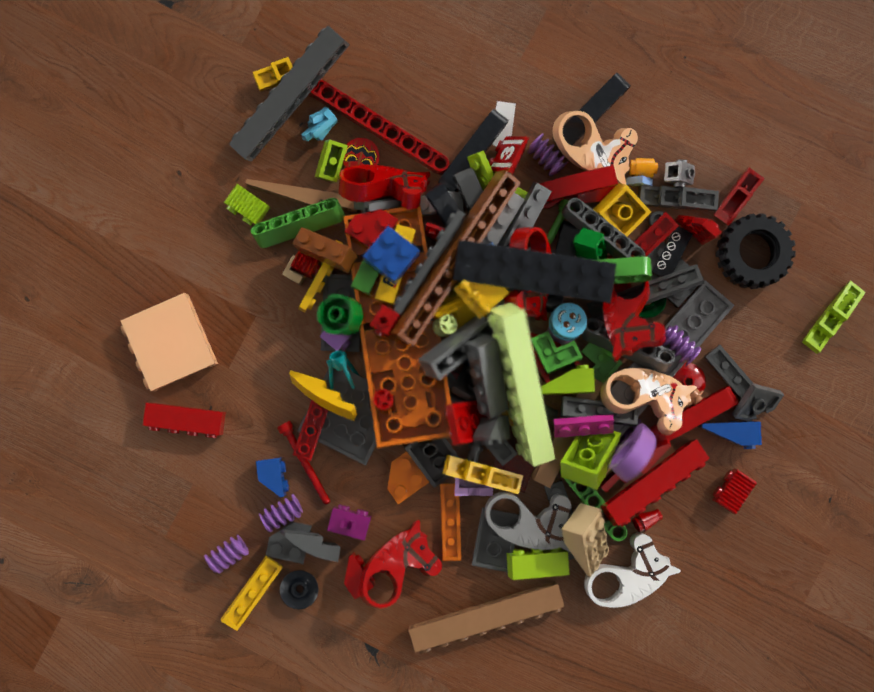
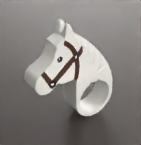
(640, 579)

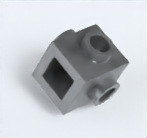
(679, 173)

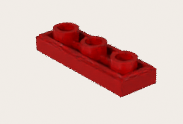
(307, 442)

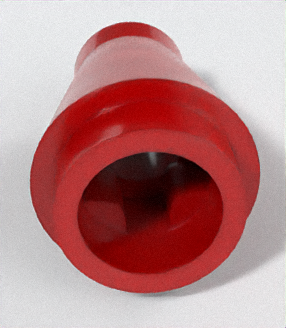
(646, 520)

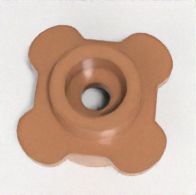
(695, 396)

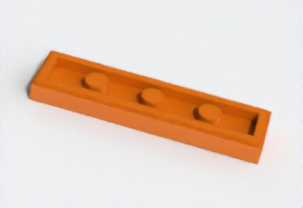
(450, 523)

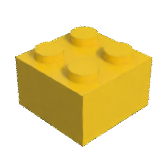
(622, 209)

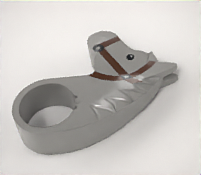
(530, 530)

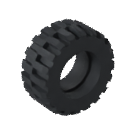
(779, 244)

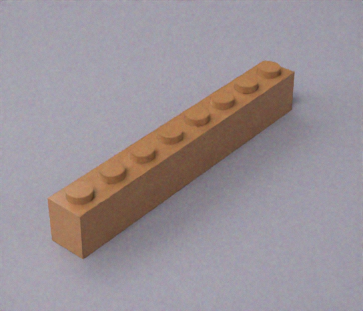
(486, 616)

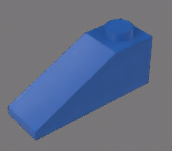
(740, 433)

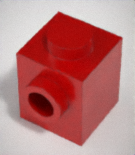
(384, 321)

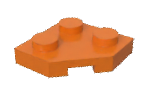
(405, 478)

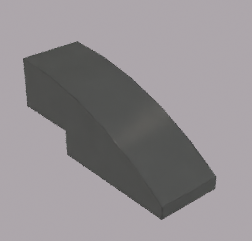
(313, 544)

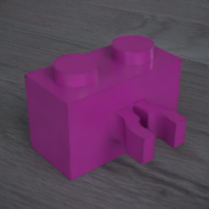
(349, 522)

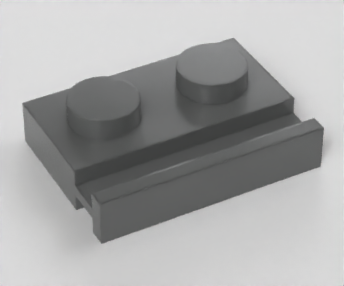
(377, 204)

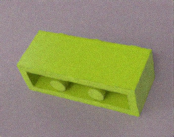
(537, 563)

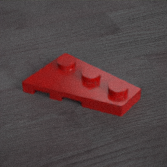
(702, 228)

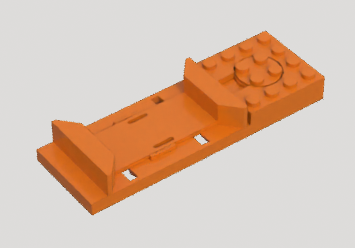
(394, 366)

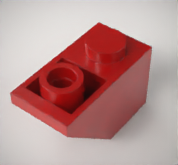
(353, 575)

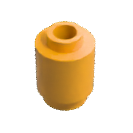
(643, 166)

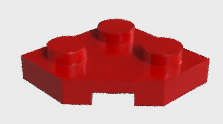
(369, 226)

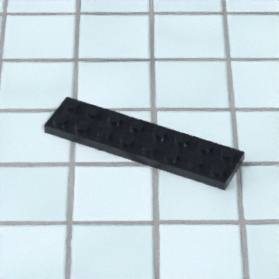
(534, 271)

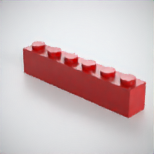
(654, 483)

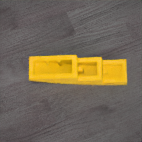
(318, 392)
(482, 474)

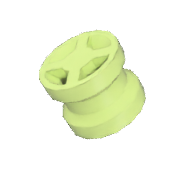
(449, 323)

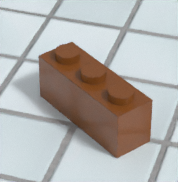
(324, 249)

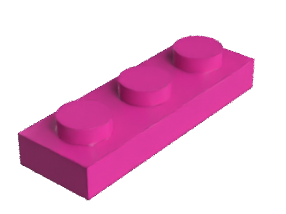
(584, 426)

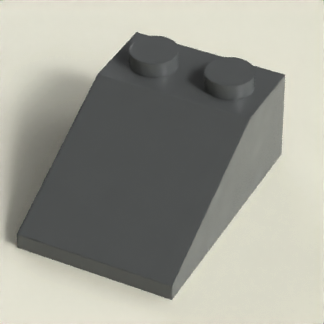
(431, 458)

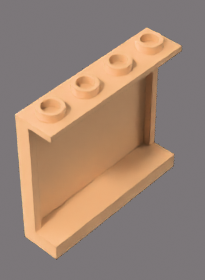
(168, 342)

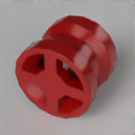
(383, 396)

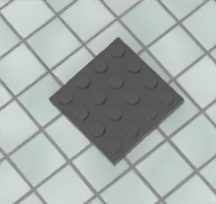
(346, 436)

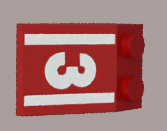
(509, 154)

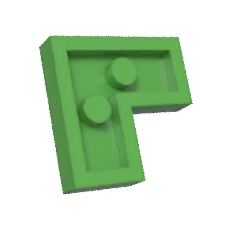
(553, 357)
(603, 361)

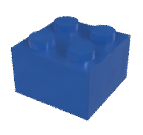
(391, 255)

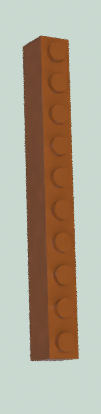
(440, 278)

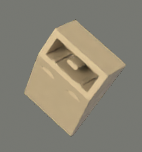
(586, 537)

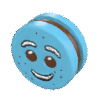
(567, 321)

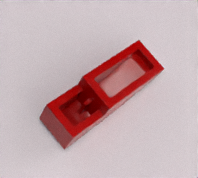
(739, 196)

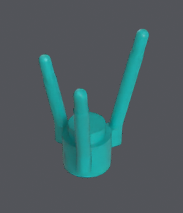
(339, 361)

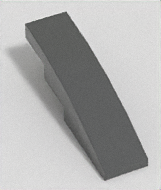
(679, 197)

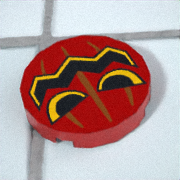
(361, 152)

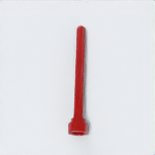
(287, 430)

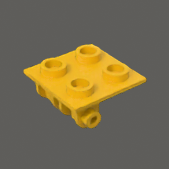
(480, 297)

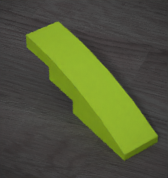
(833, 317)

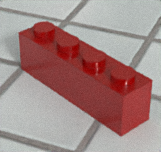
(184, 419)

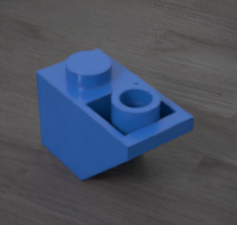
(271, 474)

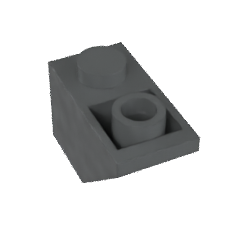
(492, 430)

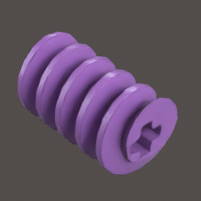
(546, 155)
(681, 344)
(281, 514)
(227, 555)

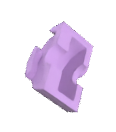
(468, 488)

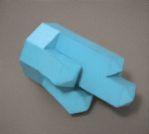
(319, 124)

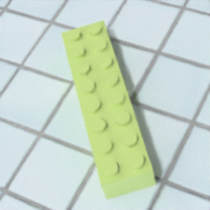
(522, 384)

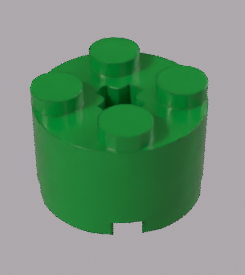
(340, 315)

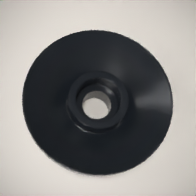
(292, 596)

